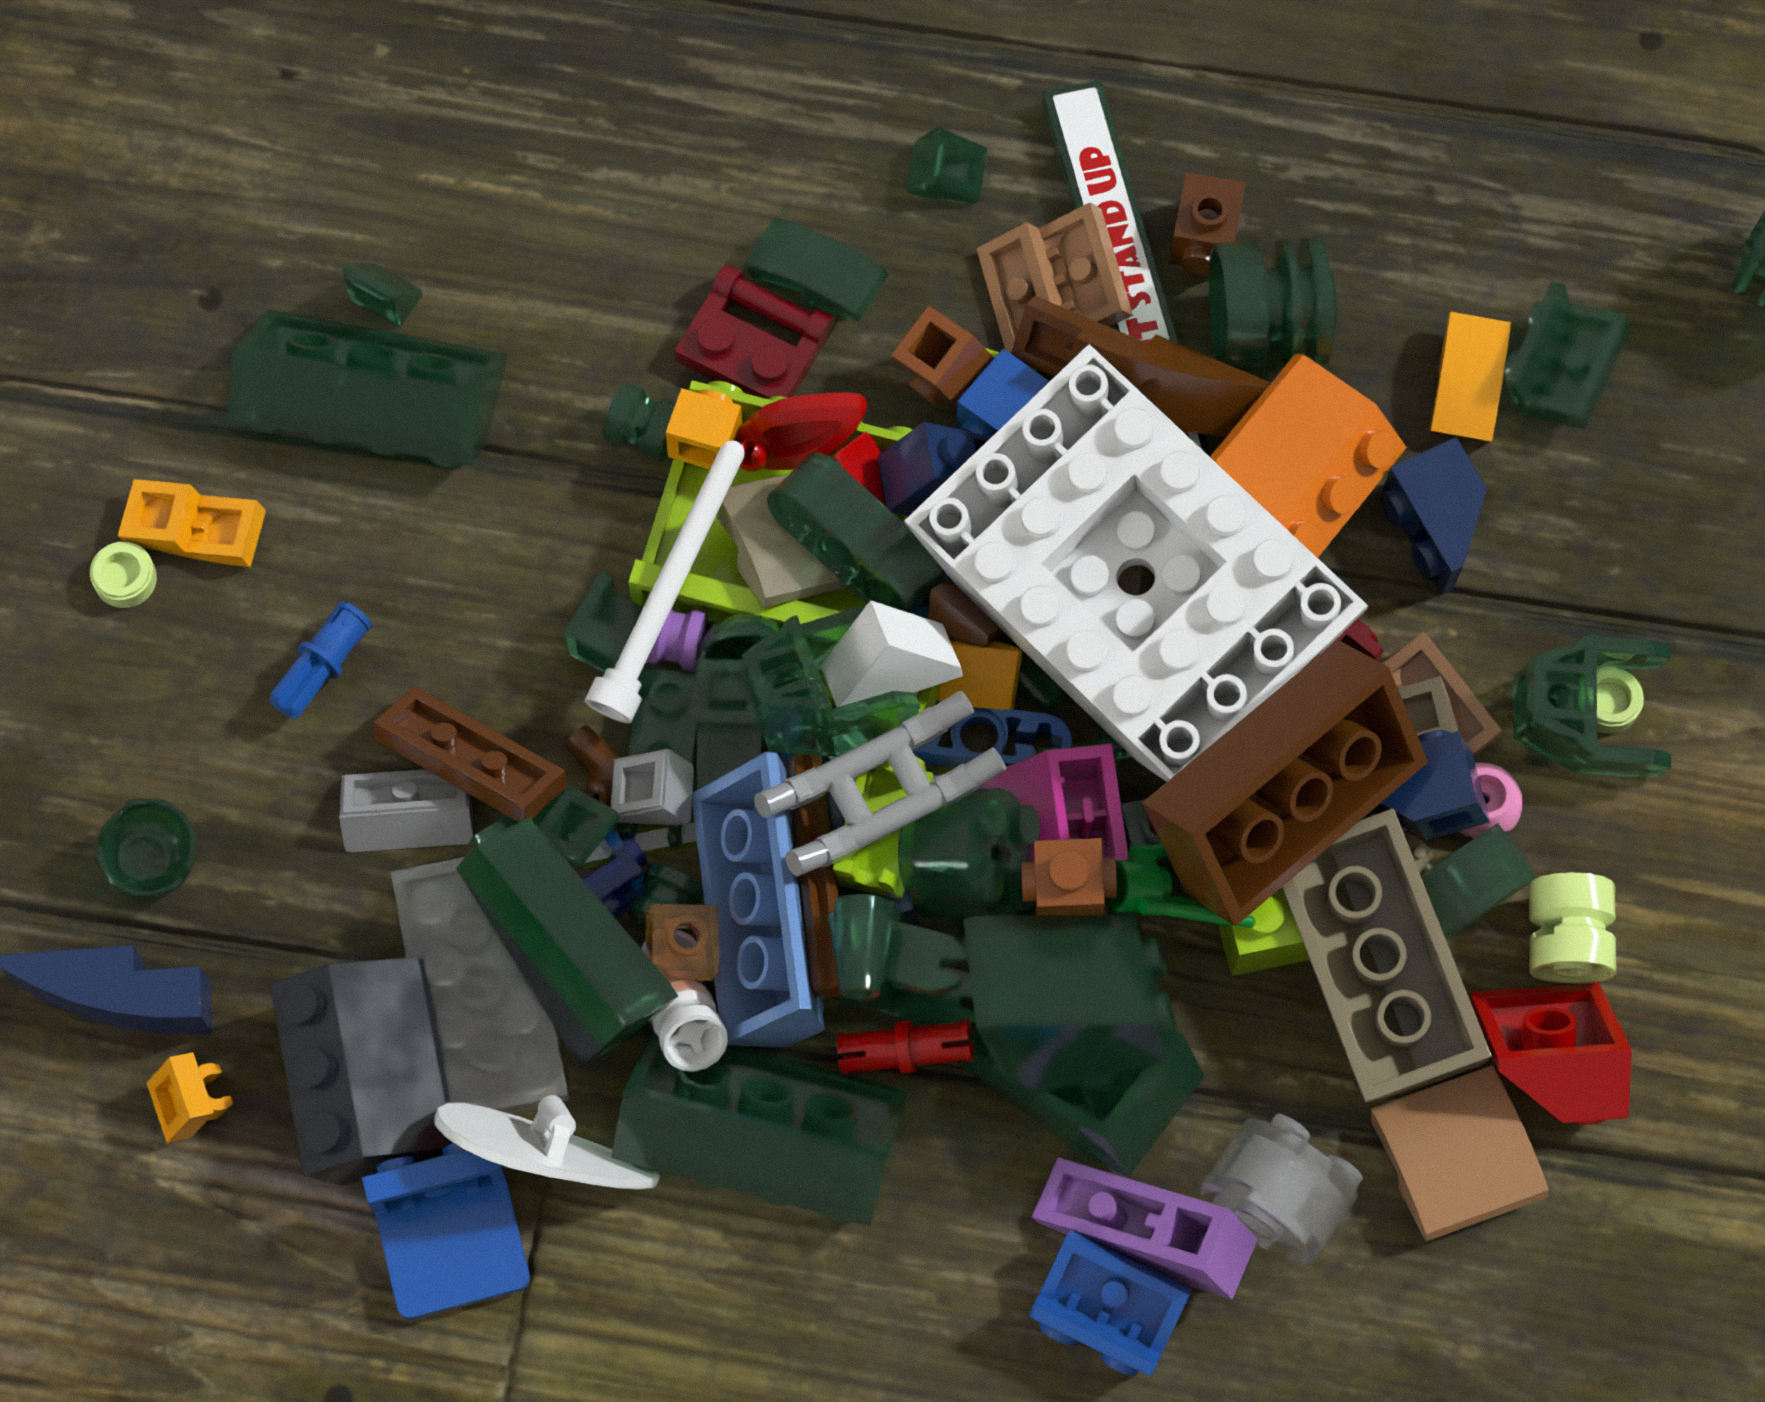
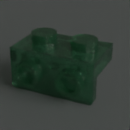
(1564, 359)

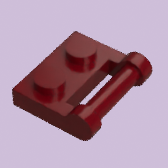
(743, 354)

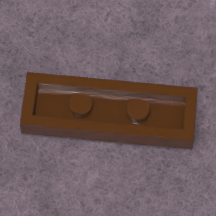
(469, 755)

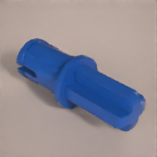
(320, 659)

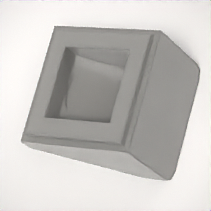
(653, 788)

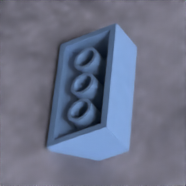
(762, 938)

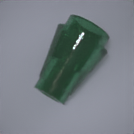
(860, 943)

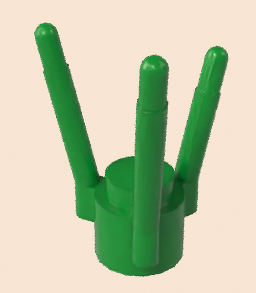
(1148, 887)

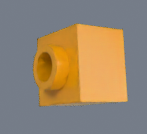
(701, 426)

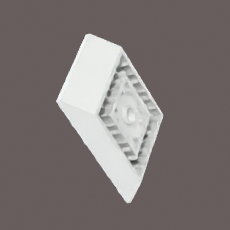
(1110, 483)

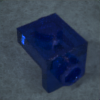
(621, 877)

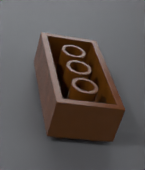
(1286, 782)

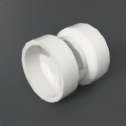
(691, 1028)

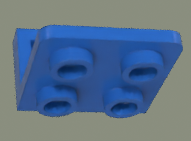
(446, 1231)

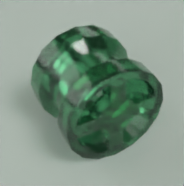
(665, 886)

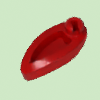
(797, 426)

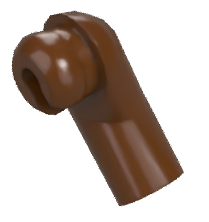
(598, 759)

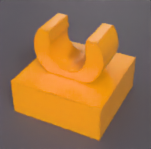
(182, 1096)

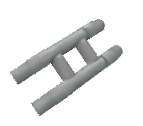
(895, 748)

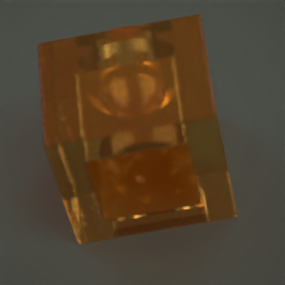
(673, 960)

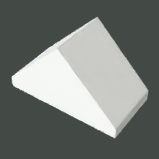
(888, 653)

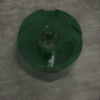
(969, 856)

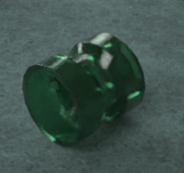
(639, 421)

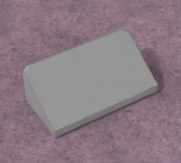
(403, 811)

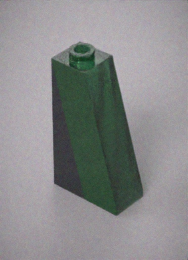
(563, 940)

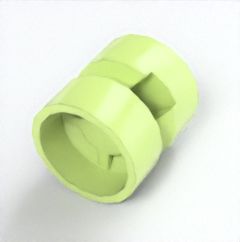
(1572, 928)

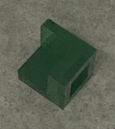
(601, 625)

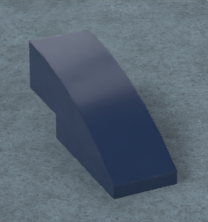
(115, 988)

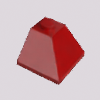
(1560, 1048)

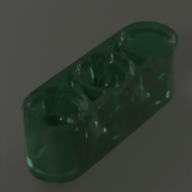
(854, 534)

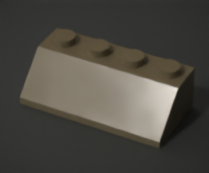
(1384, 962)

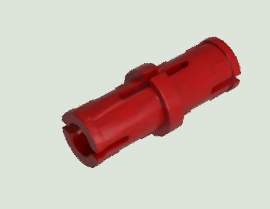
(905, 1047)

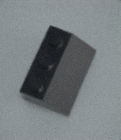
(361, 1066)

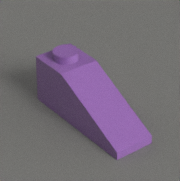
(1159, 1228)

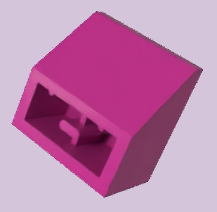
(1072, 795)

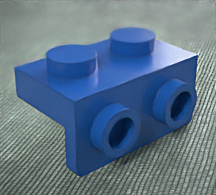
(1109, 1305)

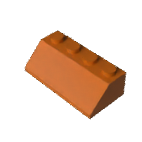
(1310, 451)

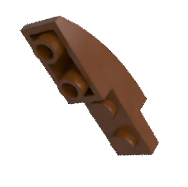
(1182, 383)

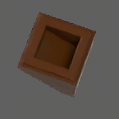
(960, 615)

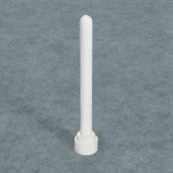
(618, 689)

